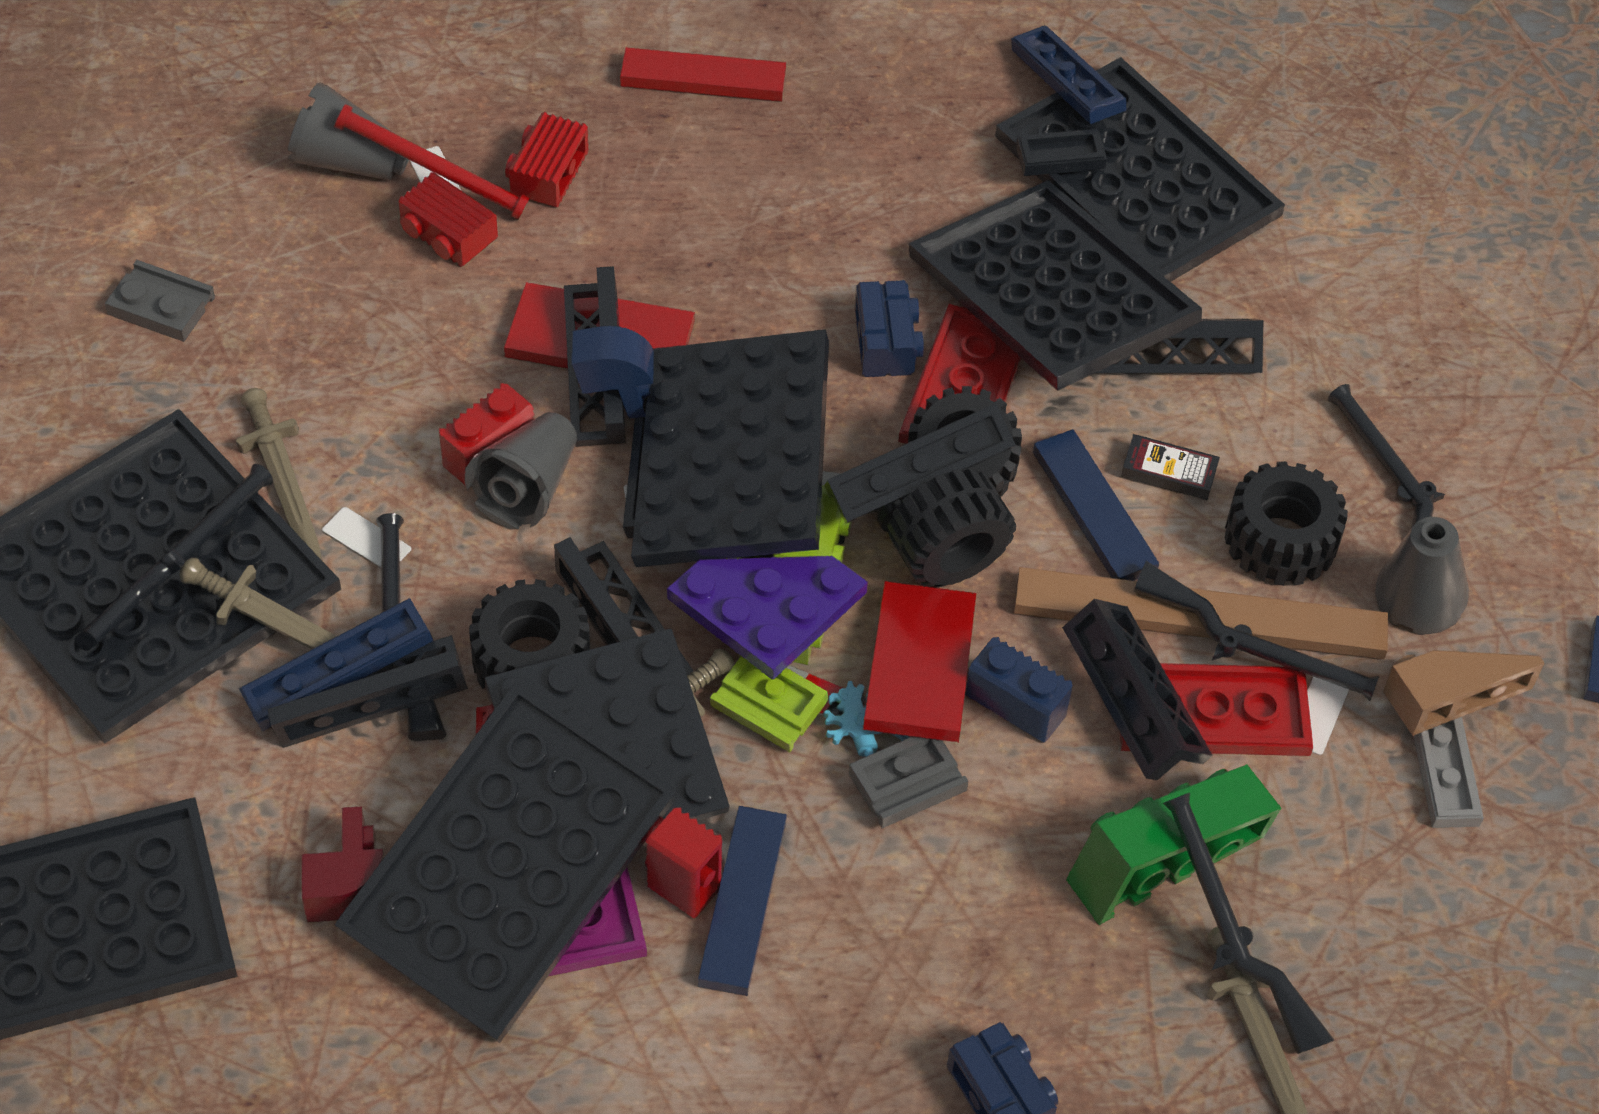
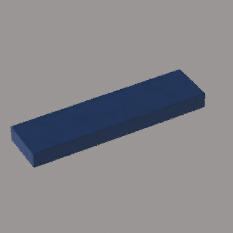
(1068, 74)
(1094, 505)
(339, 660)
(742, 901)

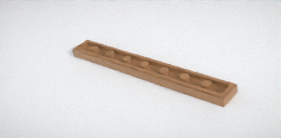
(1275, 620)

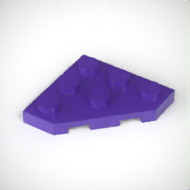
(768, 605)

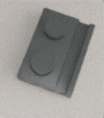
(160, 300)
(907, 778)

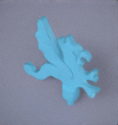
(852, 720)

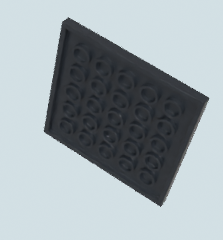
(104, 529)

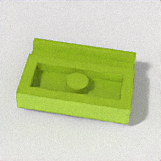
(771, 708)

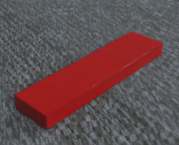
(703, 74)

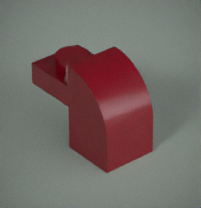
(335, 878)

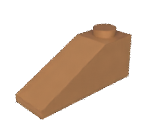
(1455, 683)

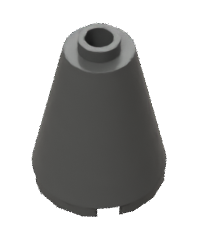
(322, 145)
(522, 471)
(1425, 579)

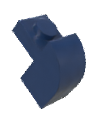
(612, 360)

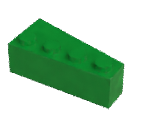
(1143, 847)

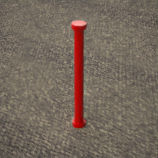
(431, 161)

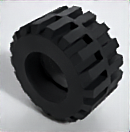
(953, 407)
(1289, 495)
(951, 528)
(523, 613)

